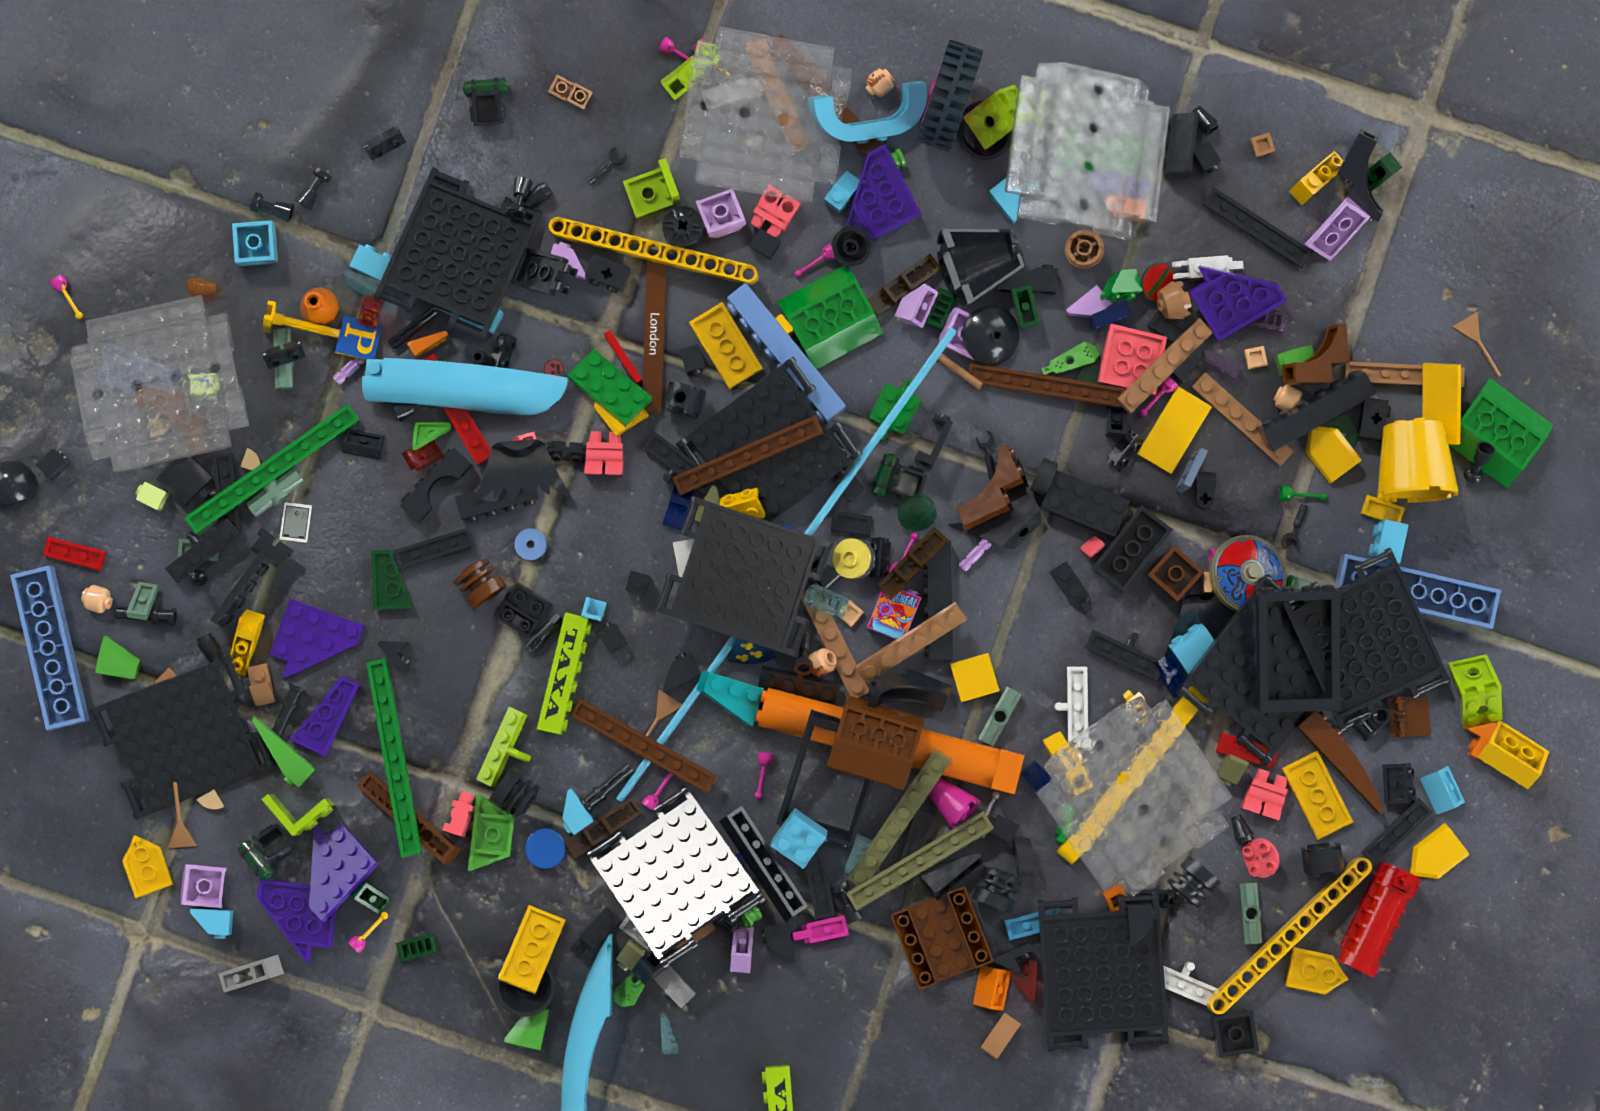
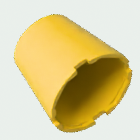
(1415, 462)

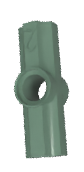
(283, 373)
(275, 492)
(993, 728)
(1252, 926)

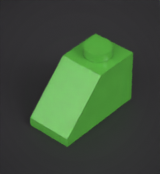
(1295, 355)

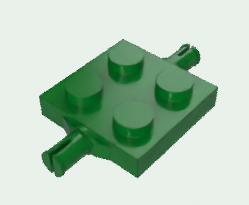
(886, 402)

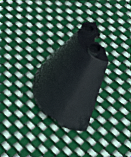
(977, 260)

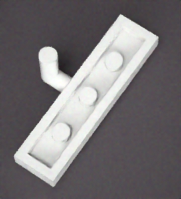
(1076, 701)
(1188, 986)

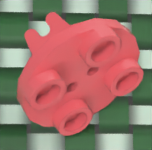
(1258, 849)

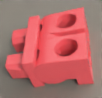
(777, 215)
(604, 452)
(1269, 794)
(460, 814)

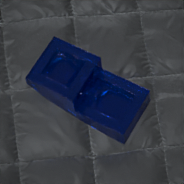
(677, 509)
(1171, 672)
(1036, 776)

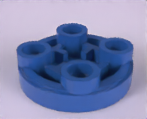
(545, 848)

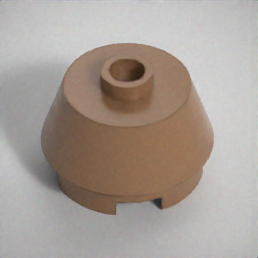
(1084, 249)
(1173, 301)

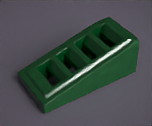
(933, 323)
(432, 941)

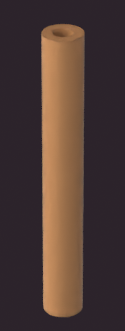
(960, 371)

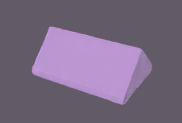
(1338, 229)

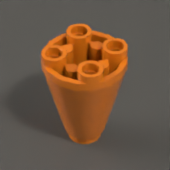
(324, 311)

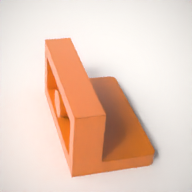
(991, 988)

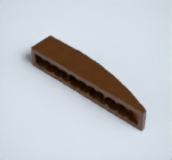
(1339, 755)
(430, 836)

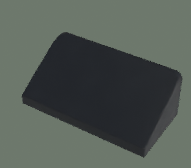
(363, 444)

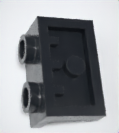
(1398, 783)

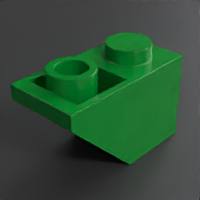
(1122, 285)

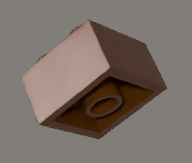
(1175, 574)

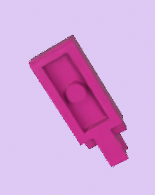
(822, 930)

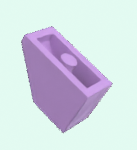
(565, 251)
(1088, 304)
(916, 306)
(742, 950)

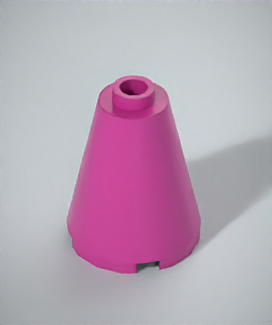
(953, 802)

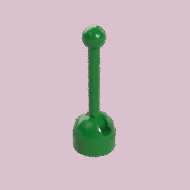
(1287, 493)

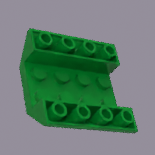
(831, 317)
(1508, 426)

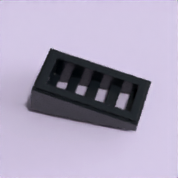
(1183, 372)

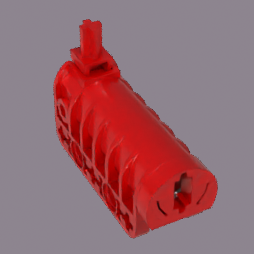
(1377, 918)

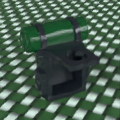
(486, 100)
(897, 479)
(266, 849)

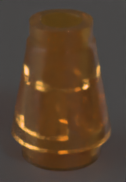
(201, 286)

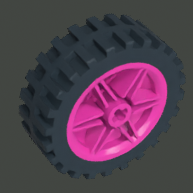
(949, 95)

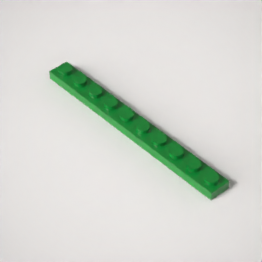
(272, 469)
(394, 758)

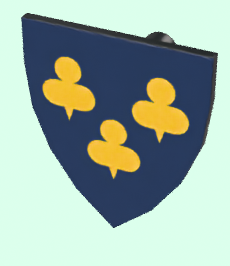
(749, 653)

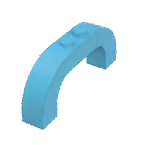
(912, 107)

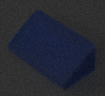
(1109, 315)

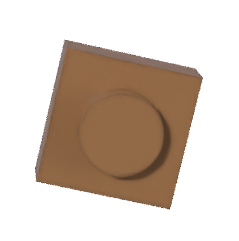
(1262, 145)

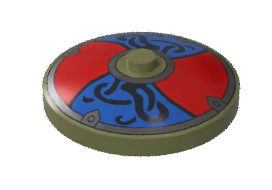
(1241, 565)

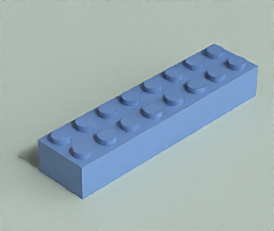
(781, 347)
(1436, 594)
(50, 648)

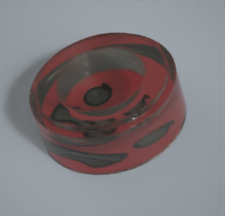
(554, 367)

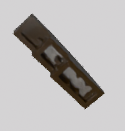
(904, 284)
(912, 563)
(603, 827)

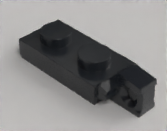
(1071, 586)

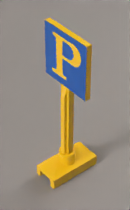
(353, 338)

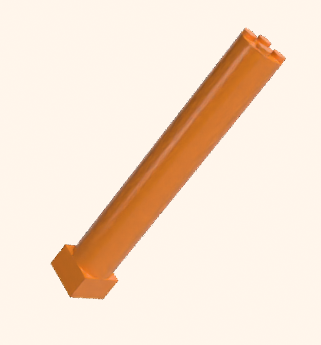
(970, 760)

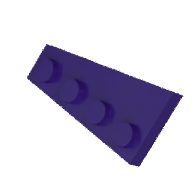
(326, 719)

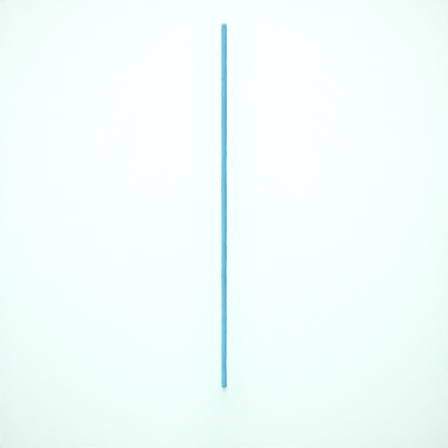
(810, 531)

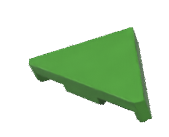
(428, 431)

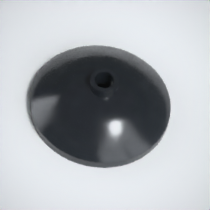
(972, 144)
(980, 330)
(527, 1003)

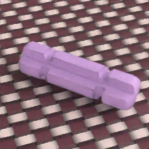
(348, 370)
(975, 554)

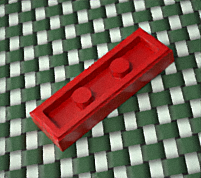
(623, 357)
(74, 553)
(1227, 745)

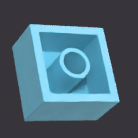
(255, 243)
(1387, 535)
(799, 838)

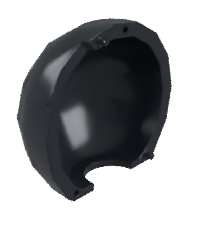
(16, 483)

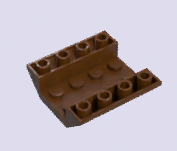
(875, 743)
(941, 937)

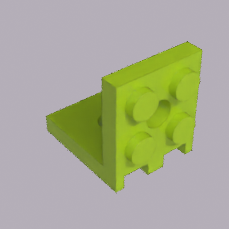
(1001, 108)
(660, 182)
(1477, 690)
(306, 823)

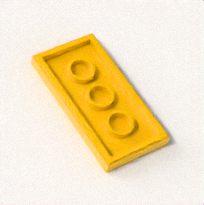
(726, 345)
(1443, 397)
(1174, 430)
(1317, 795)
(531, 949)

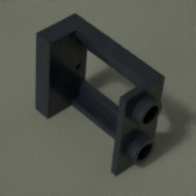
(929, 460)

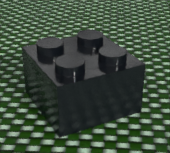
(1234, 1033)

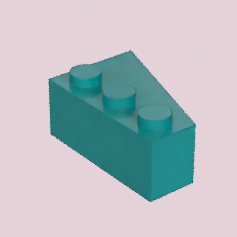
(732, 695)

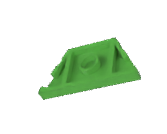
(490, 834)

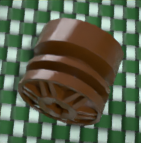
(479, 583)

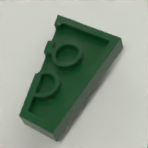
(387, 583)

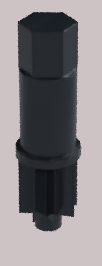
(543, 633)

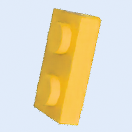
(744, 502)

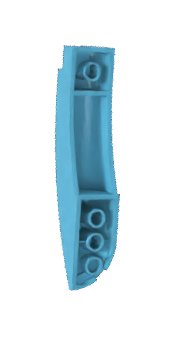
(461, 386)
(589, 1017)

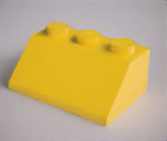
(1514, 755)

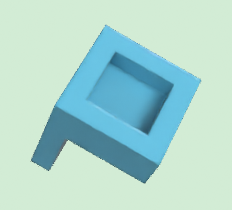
(594, 609)

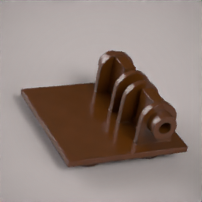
(1408, 716)

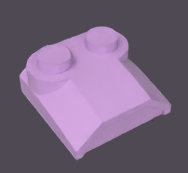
(721, 214)
(956, 320)
(202, 886)

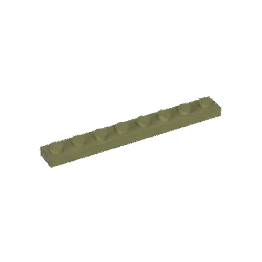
(899, 818)
(920, 861)

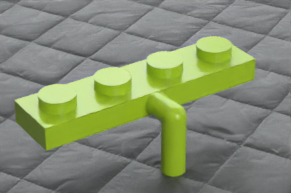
(503, 748)

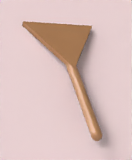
(1470, 328)
(665, 706)
(181, 836)

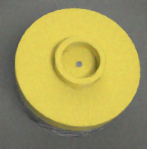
(853, 558)

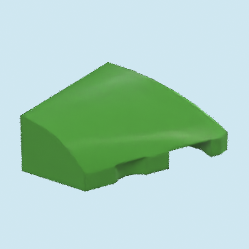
(116, 660)
(529, 1031)

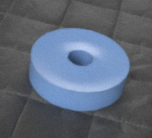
(524, 537)

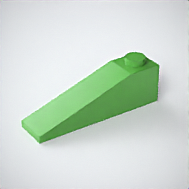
(290, 762)

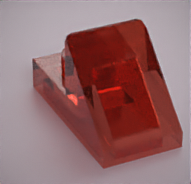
(370, 311)
(422, 456)
(1028, 985)

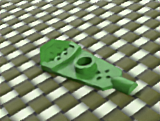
(1077, 354)
(628, 989)

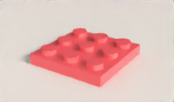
(1128, 355)

